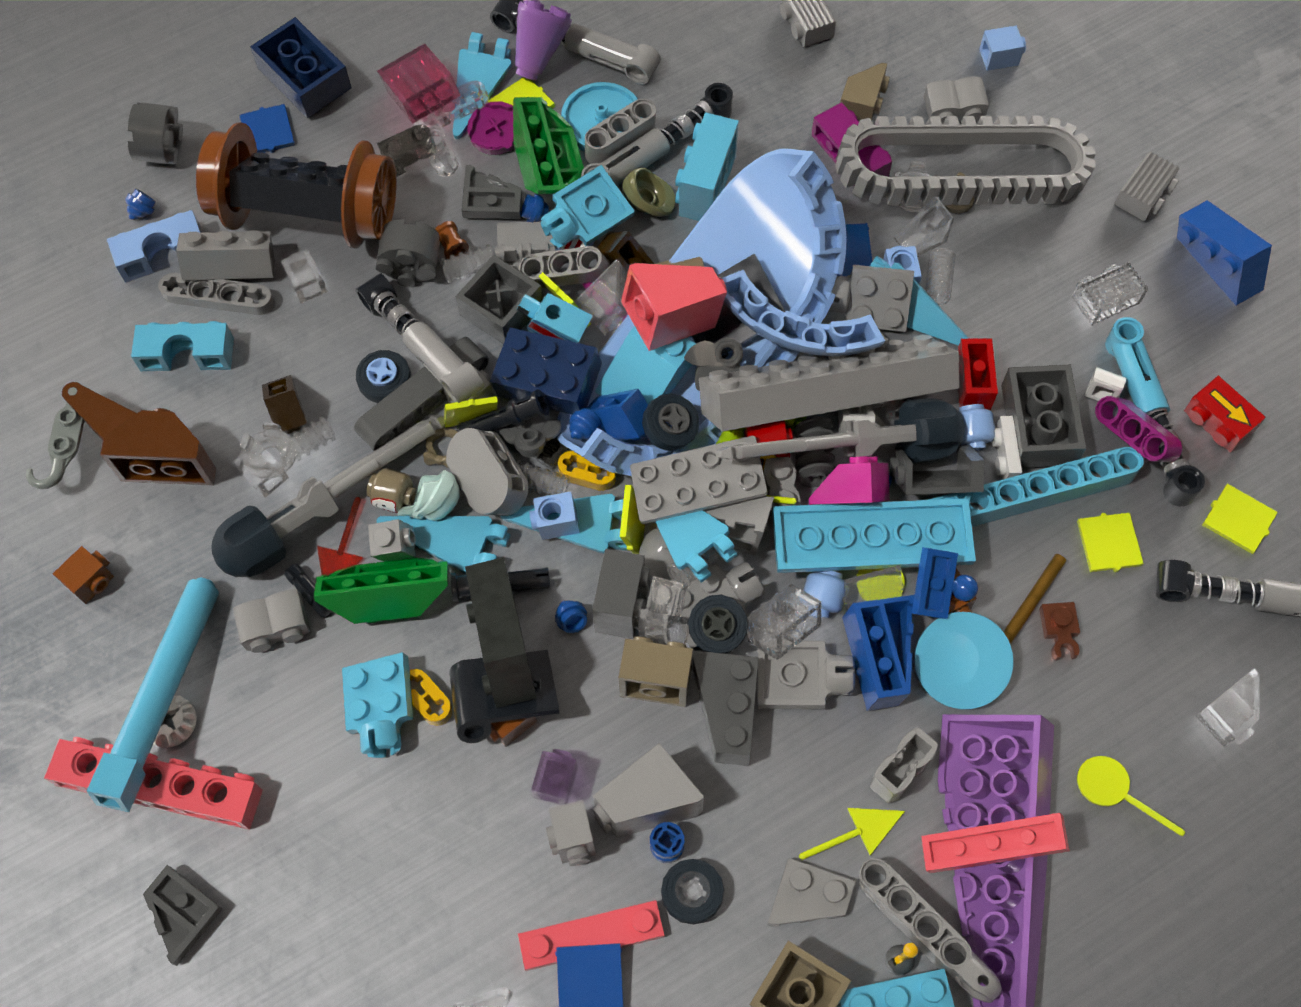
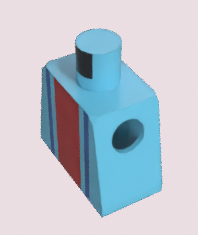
(554, 317)

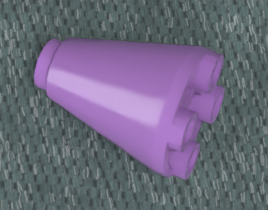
(538, 36)

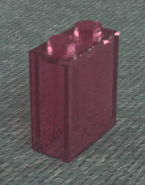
(419, 83)

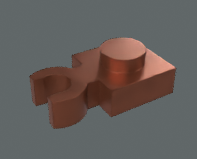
(1060, 624)

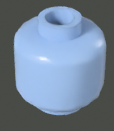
(978, 426)
(827, 588)

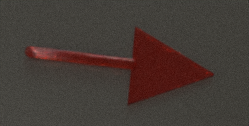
(334, 560)

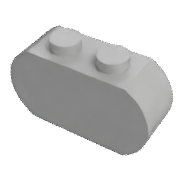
(486, 472)

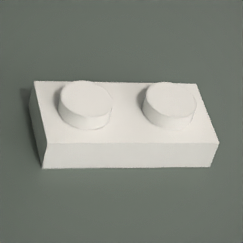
(1008, 458)

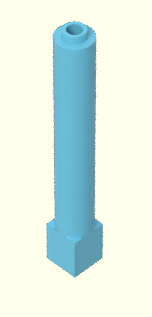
(121, 771)

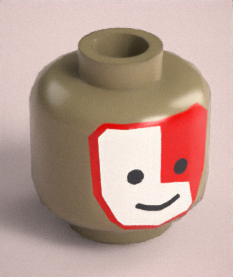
(391, 490)

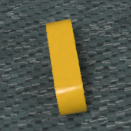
(585, 473)
(432, 692)

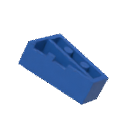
(1225, 250)

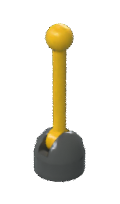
(903, 956)

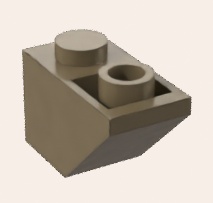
(863, 91)

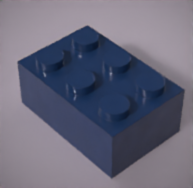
(301, 67)
(554, 365)

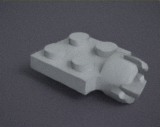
(877, 292)
(736, 583)
(803, 677)

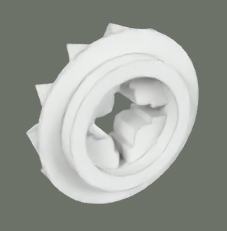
(183, 721)

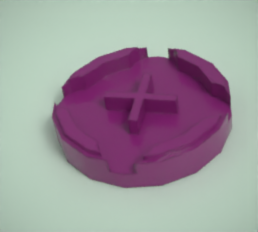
(492, 128)

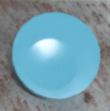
(592, 105)
(963, 660)

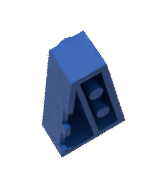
(881, 648)

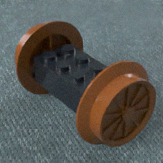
(238, 179)

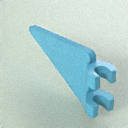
(482, 67)
(925, 313)
(594, 521)
(691, 537)
(456, 538)

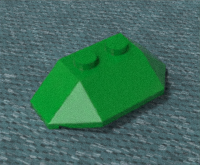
(544, 146)
(382, 589)

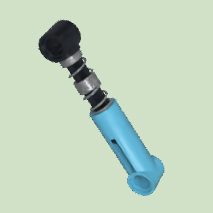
(1149, 397)

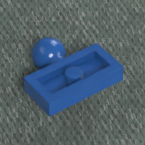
(937, 584)

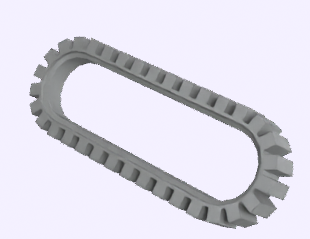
(965, 187)

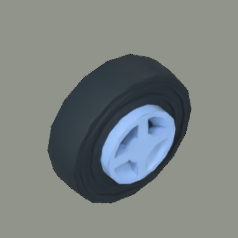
(375, 368)

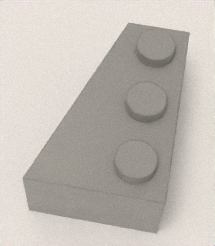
(745, 521)

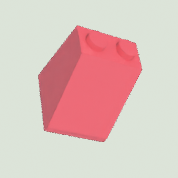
(672, 301)

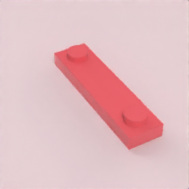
(995, 843)
(623, 926)

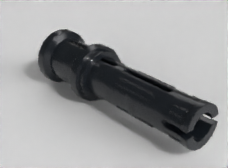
(514, 412)
(518, 579)

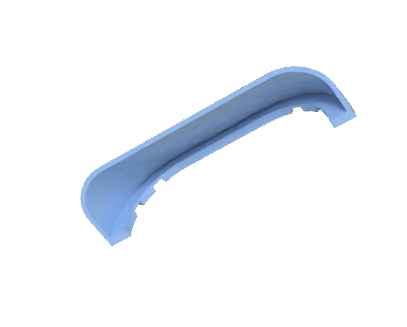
(797, 230)

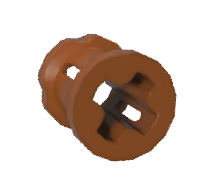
(451, 239)

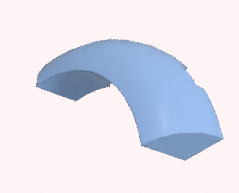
(794, 330)

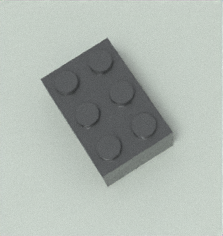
(1044, 414)

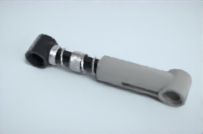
(635, 61)
(657, 143)
(456, 377)
(1178, 582)

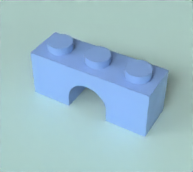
(135, 248)

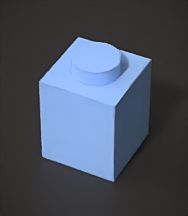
(1002, 47)

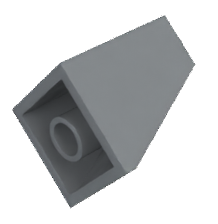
(647, 795)

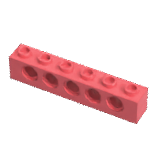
(238, 808)

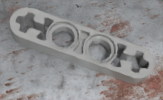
(214, 298)

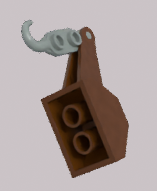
(135, 445)

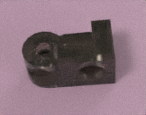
(408, 147)

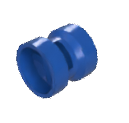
(668, 849)

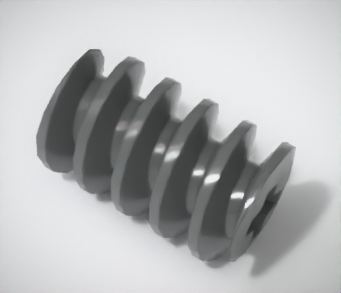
(814, 465)

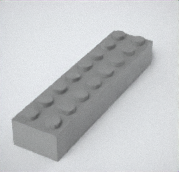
(827, 383)

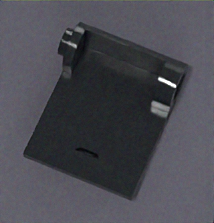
(728, 324)
(477, 711)

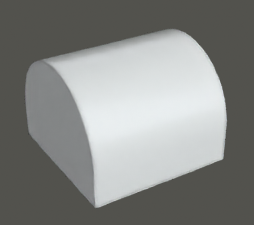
(1104, 384)

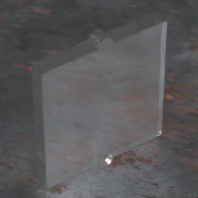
(873, 586)

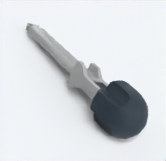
(925, 431)
(252, 543)

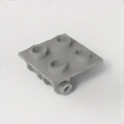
(521, 239)

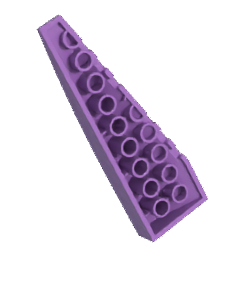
(991, 775)

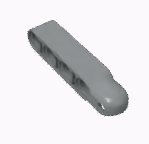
(966, 974)

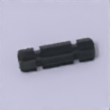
(306, 587)

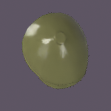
(648, 193)

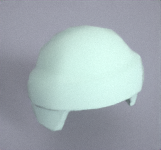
(434, 497)

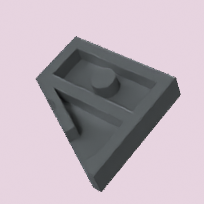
(489, 197)
(179, 912)

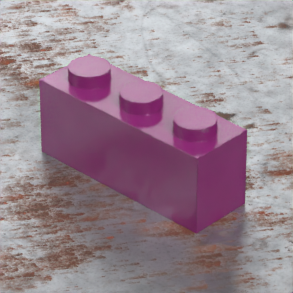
(829, 130)

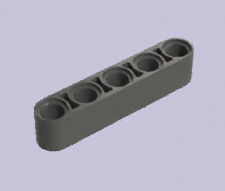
(412, 400)

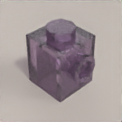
(554, 777)

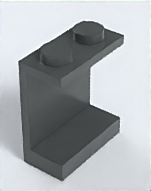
(967, 477)

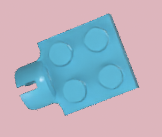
(586, 209)
(378, 703)

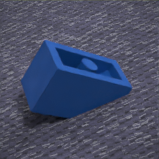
(621, 414)

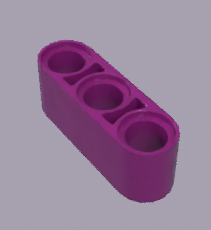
(1151, 432)

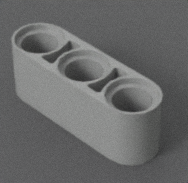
(625, 120)
(577, 272)

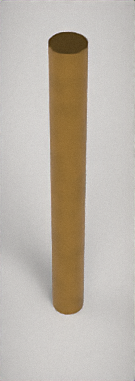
(1034, 597)

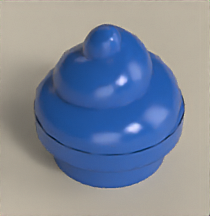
(139, 204)
(534, 208)
(583, 424)
(571, 616)

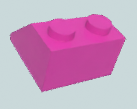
(856, 482)

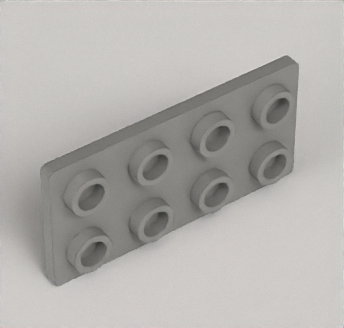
(695, 481)

